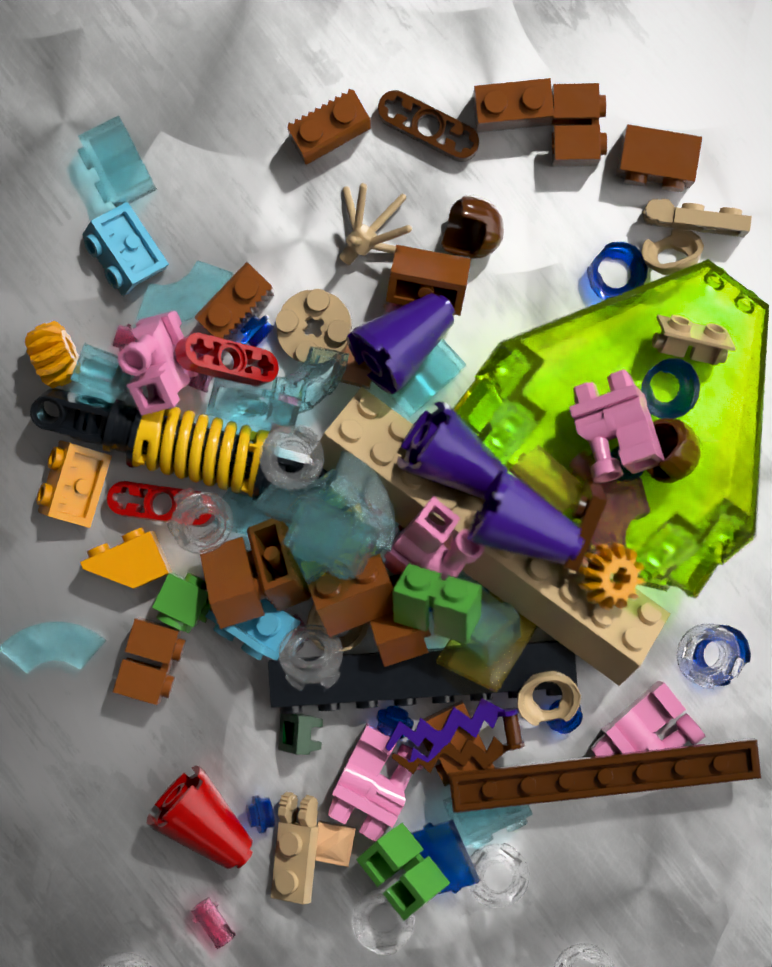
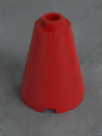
(202, 821)

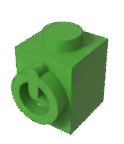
(182, 602)

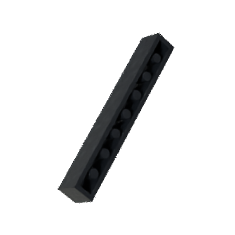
(368, 681)

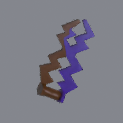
(441, 738)

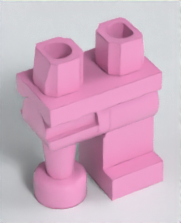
(154, 362)
(616, 415)
(423, 544)
(636, 725)
(367, 789)

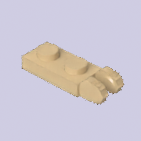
(694, 218)
(295, 849)

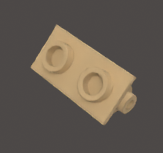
(708, 342)

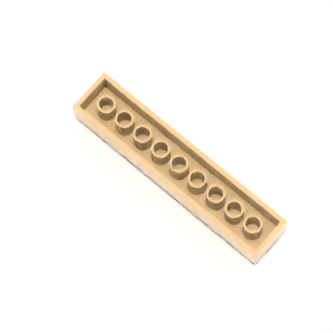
(538, 589)

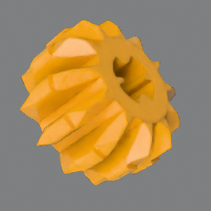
(52, 353)
(622, 586)

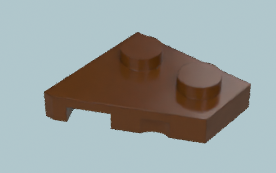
(586, 516)

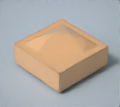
(334, 843)

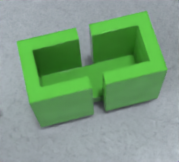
(454, 603)
(402, 851)

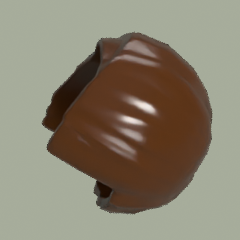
(473, 228)
(679, 449)

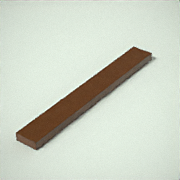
(604, 775)

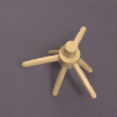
(363, 237)

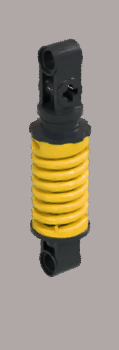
(167, 441)

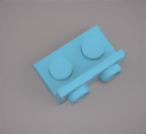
(123, 248)
(261, 634)

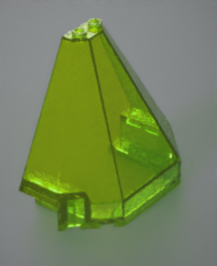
(529, 383)

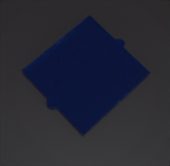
(449, 853)

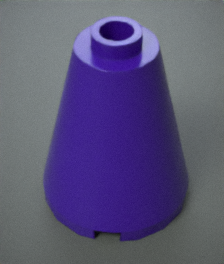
(401, 340)
(449, 453)
(523, 523)

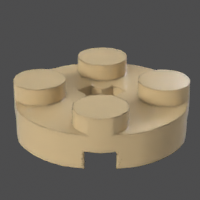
(317, 305)

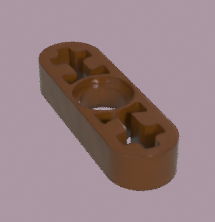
(399, 121)

